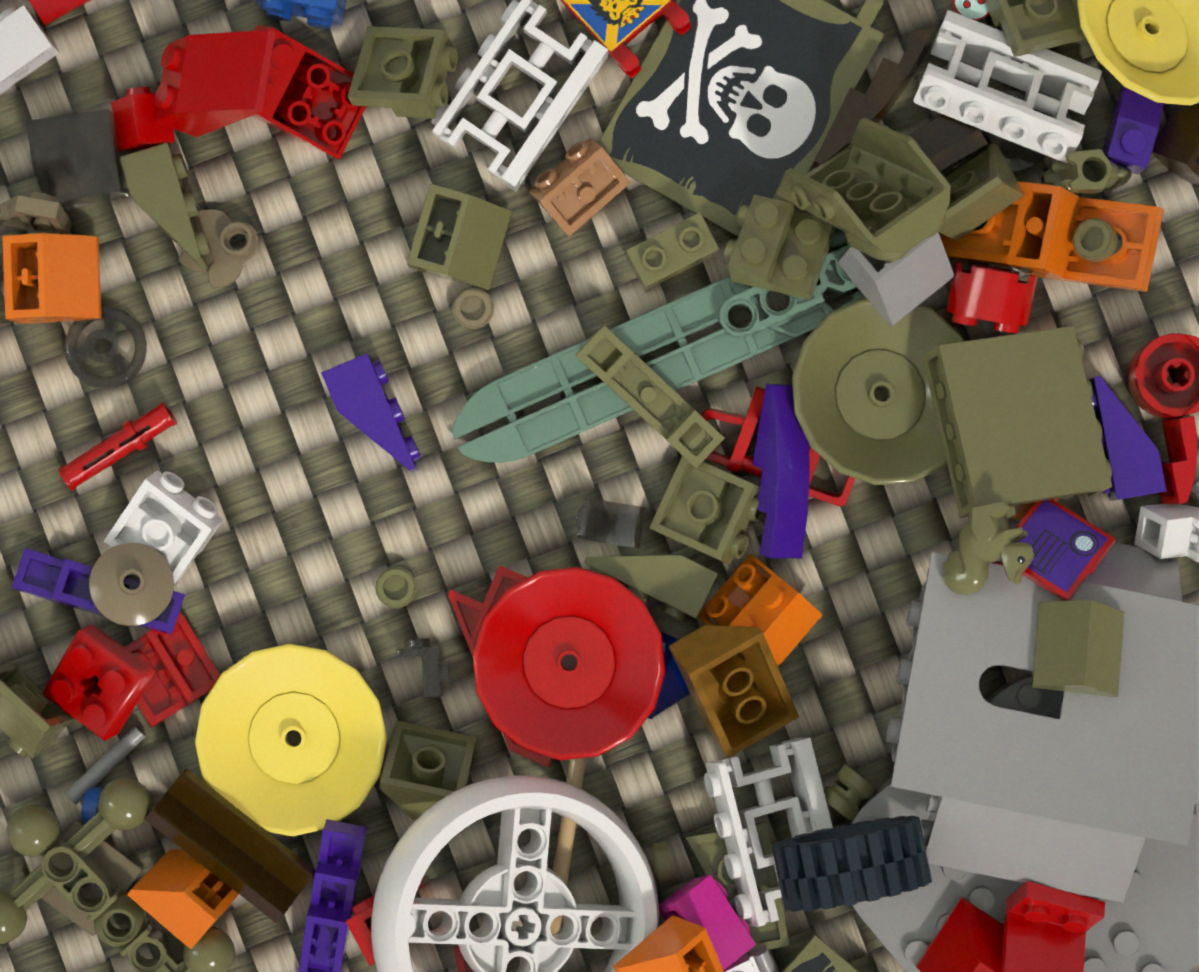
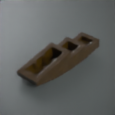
(881, 95)

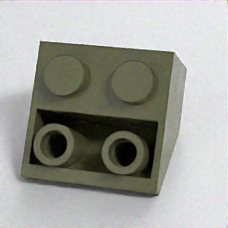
(459, 237)

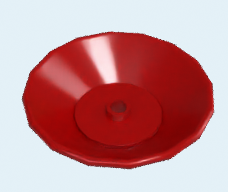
(561, 709)

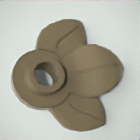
(223, 261)

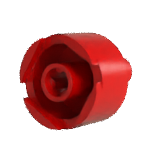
(990, 295)
(1149, 375)

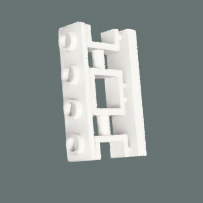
(547, 111)
(998, 112)
(804, 814)

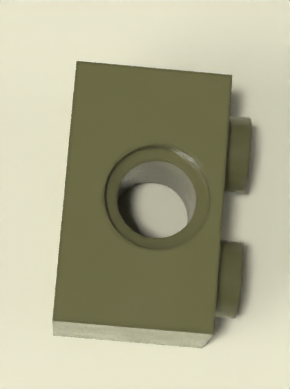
(672, 251)

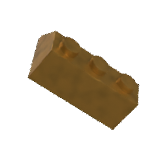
(734, 684)

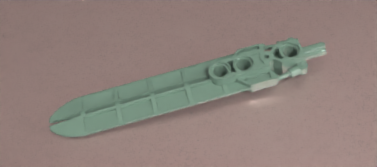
(642, 335)

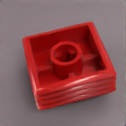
(119, 687)

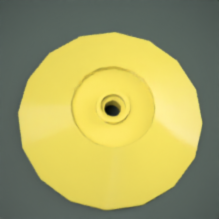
(1147, 45)
(247, 749)

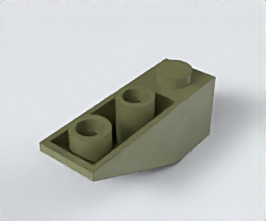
(158, 189)
(668, 578)

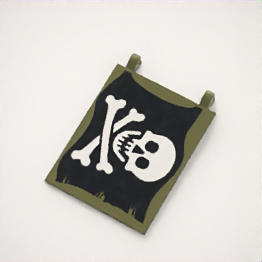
(738, 100)

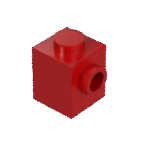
(135, 121)

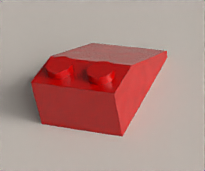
(213, 80)

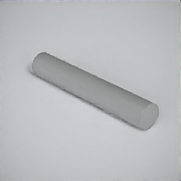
(105, 764)

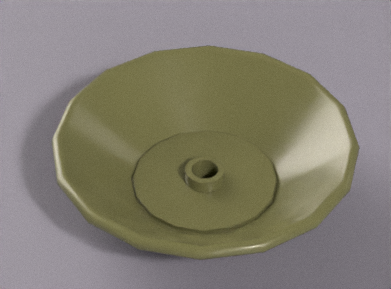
(836, 400)

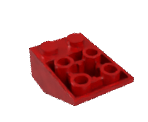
(309, 96)

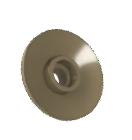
(126, 605)

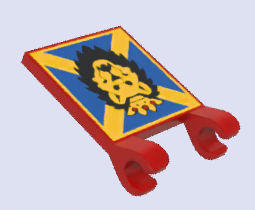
(619, 21)

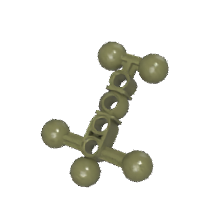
(123, 807)

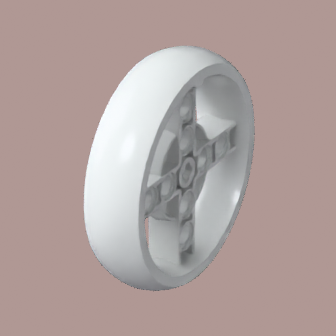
(524, 804)

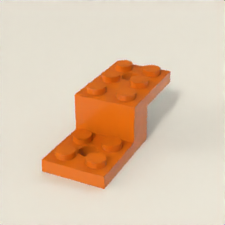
(1039, 233)

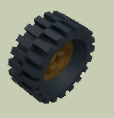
(851, 863)

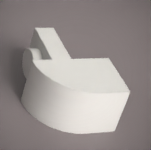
(1169, 530)

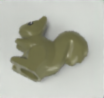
(1087, 173)
(983, 541)

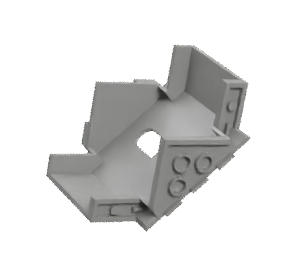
(1040, 792)

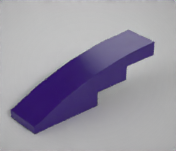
(784, 484)
(68, 584)
(332, 897)

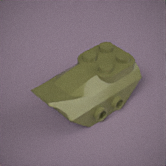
(875, 192)

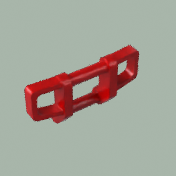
(743, 462)

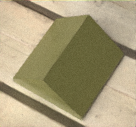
(979, 191)
(1078, 647)

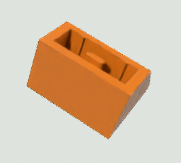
(51, 278)
(763, 600)
(183, 896)
(673, 948)

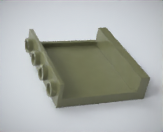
(1017, 419)

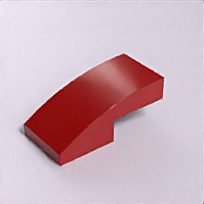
(1182, 453)

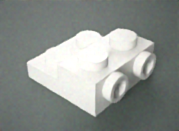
(167, 521)

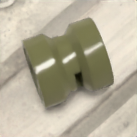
(848, 792)

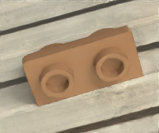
(579, 185)

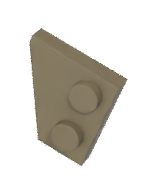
(35, 214)

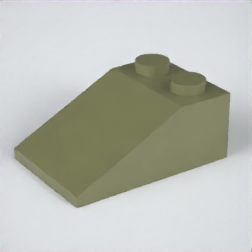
(27, 715)

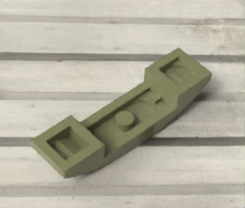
(649, 396)

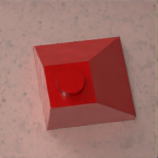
(965, 942)

